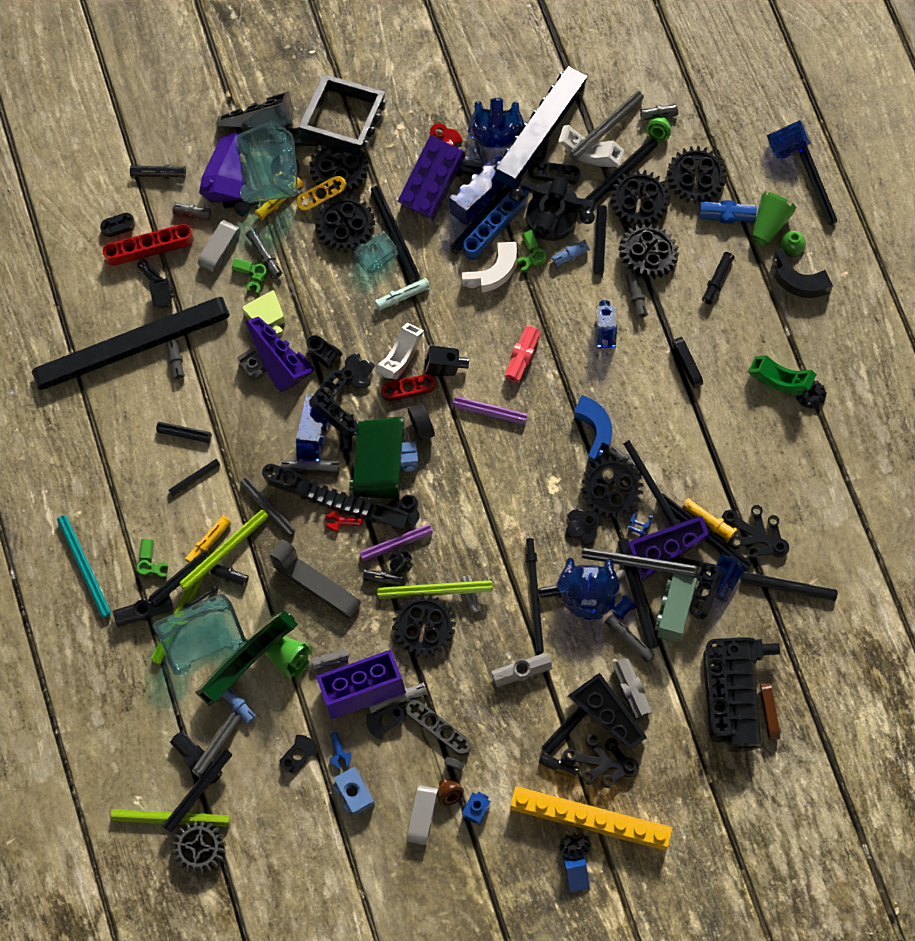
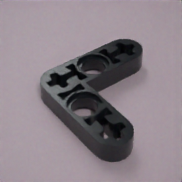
(541, 163)
(326, 400)
(705, 581)

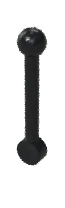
(214, 589)

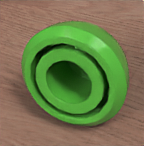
(659, 129)
(793, 243)

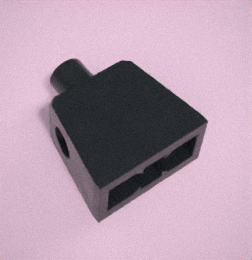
(444, 361)

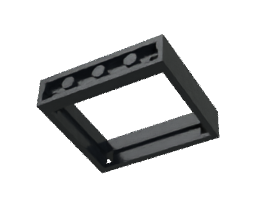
(337, 141)

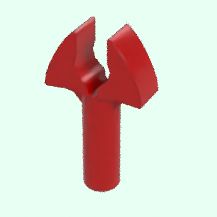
(341, 521)

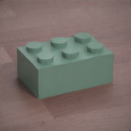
(675, 607)

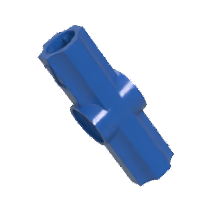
(728, 212)

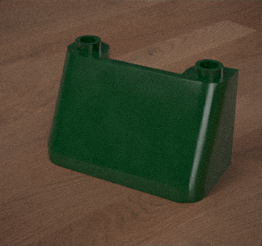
(378, 458)

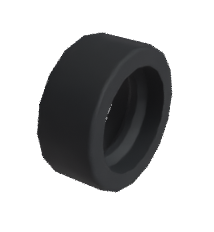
(421, 422)

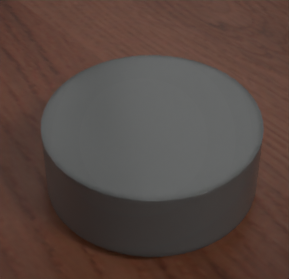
(453, 763)

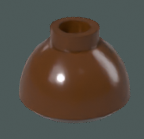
(449, 792)

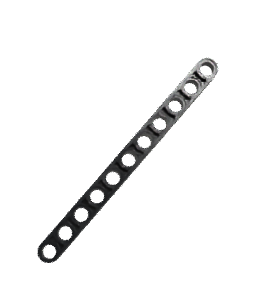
(130, 343)

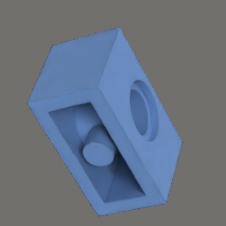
(349, 780)

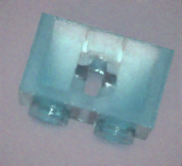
(366, 253)

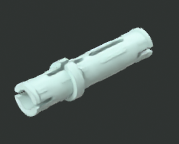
(402, 294)

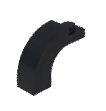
(800, 284)

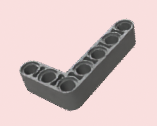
(287, 563)

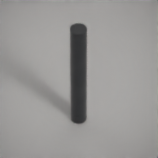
(195, 476)

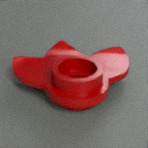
(448, 135)

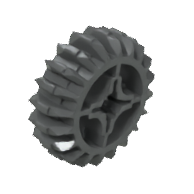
(190, 846)

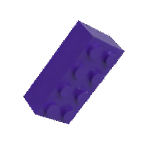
(431, 177)
(361, 684)

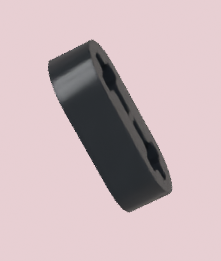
(117, 225)

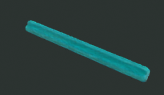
(84, 566)

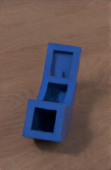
(596, 416)

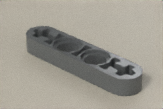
(438, 727)

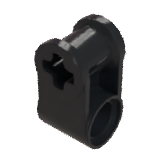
(325, 354)

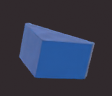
(576, 874)

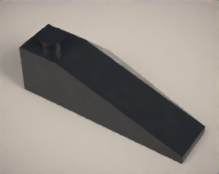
(275, 108)

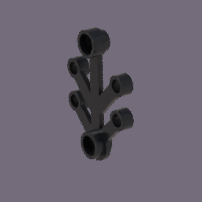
(757, 534)
(603, 761)

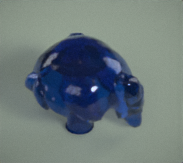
(495, 127)
(588, 589)

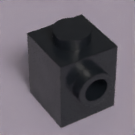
(161, 292)

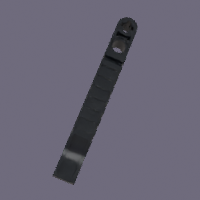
(332, 499)

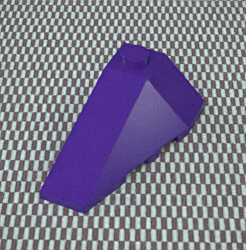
(280, 361)

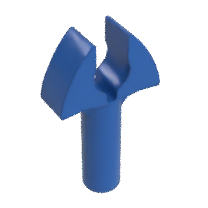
(339, 752)

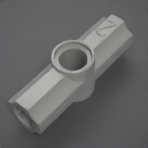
(534, 666)
(632, 688)

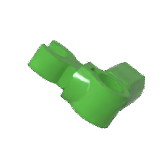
(538, 255)
(258, 273)
(146, 568)

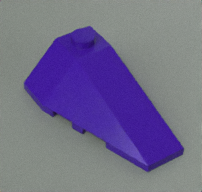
(223, 174)

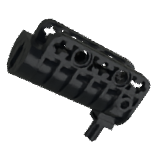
(736, 690)

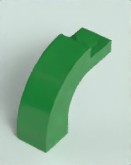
(779, 377)

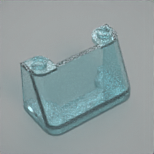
(269, 163)
(198, 632)

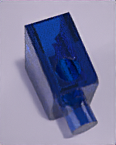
(606, 321)

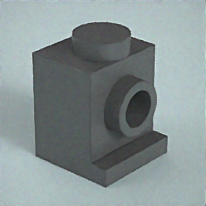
(247, 359)

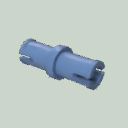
(570, 253)
(239, 706)

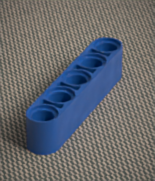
(491, 229)

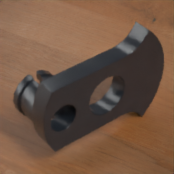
(374, 721)
(306, 745)

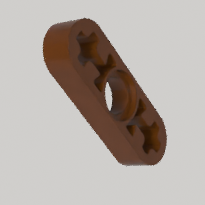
(769, 711)

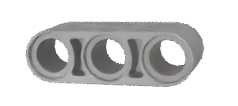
(218, 246)
(422, 815)

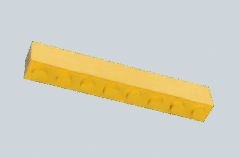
(591, 818)

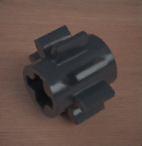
(400, 561)

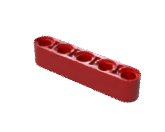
(140, 241)

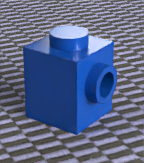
(476, 808)

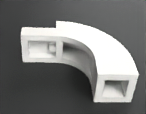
(600, 154)
(497, 274)
(401, 353)

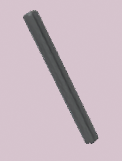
(606, 125)
(639, 562)

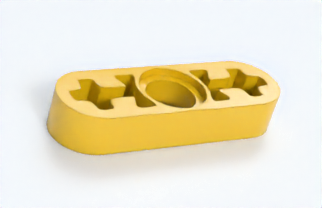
(330, 182)

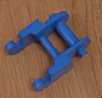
(633, 521)

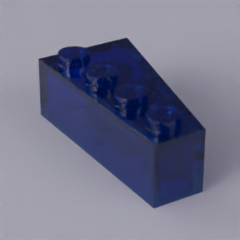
(477, 194)

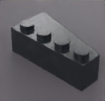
(607, 710)

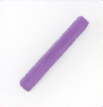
(490, 410)
(396, 543)

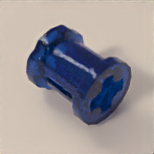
(623, 608)

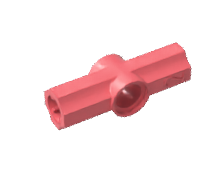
(522, 354)

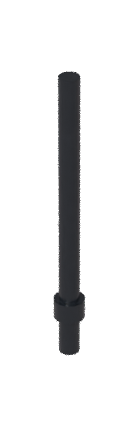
(651, 484)
(531, 559)

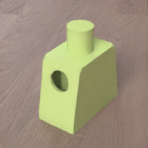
(268, 310)

